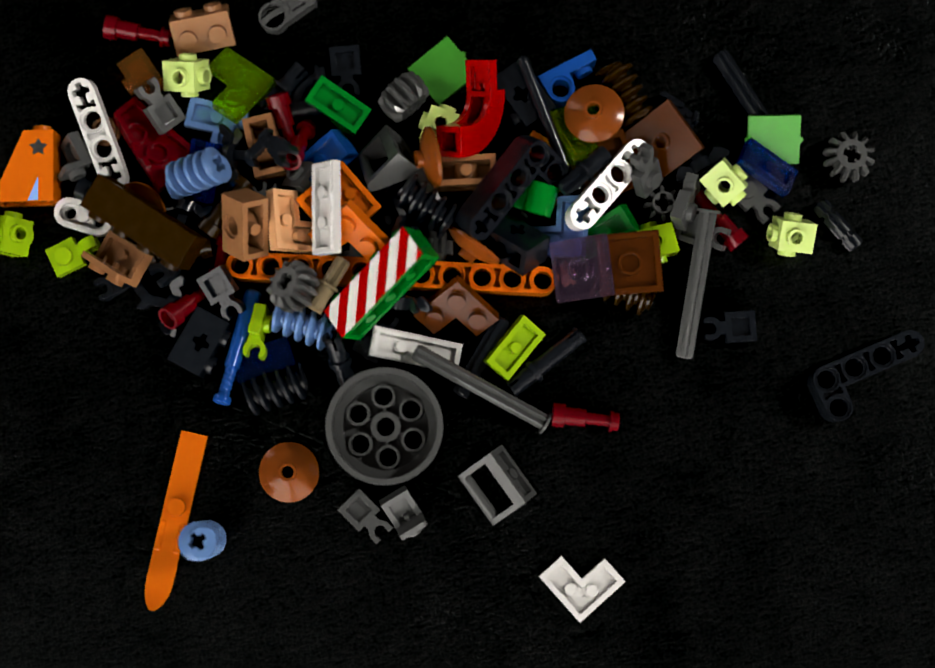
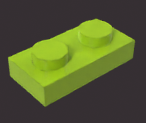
(514, 347)

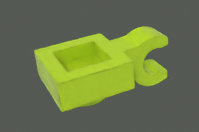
(67, 257)
(258, 328)

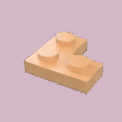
(285, 228)

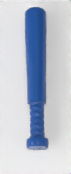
(235, 351)

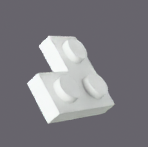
(582, 594)

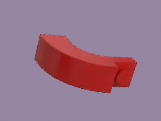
(480, 114)

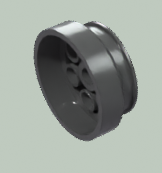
(362, 391)

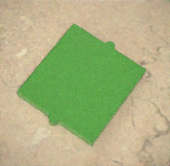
(442, 70)
(777, 134)

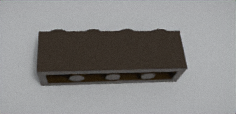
(143, 222)

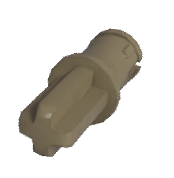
(328, 284)

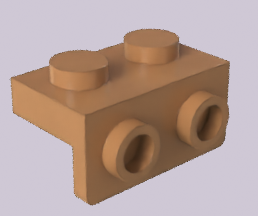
(202, 28)
(119, 260)

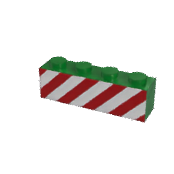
(381, 283)

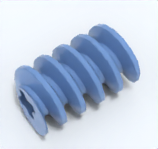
(196, 173)
(302, 325)
(191, 535)

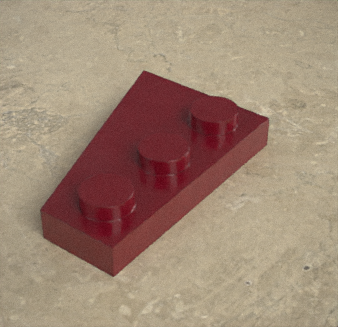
(149, 147)

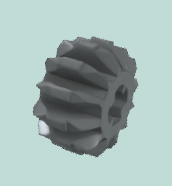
(403, 96)
(840, 162)
(293, 286)

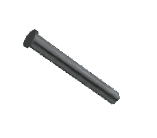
(696, 282)
(482, 388)

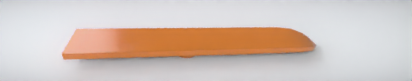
(174, 518)

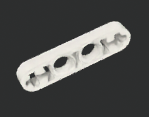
(103, 132)
(607, 184)

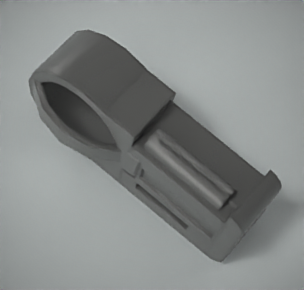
(291, 8)

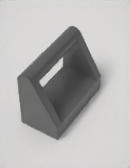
(396, 169)
(509, 478)

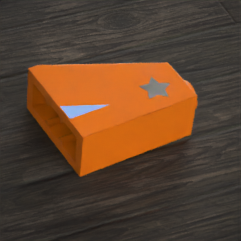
(33, 170)

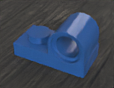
(562, 76)
(332, 146)

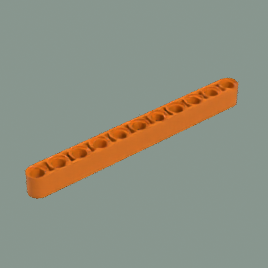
(466, 270)

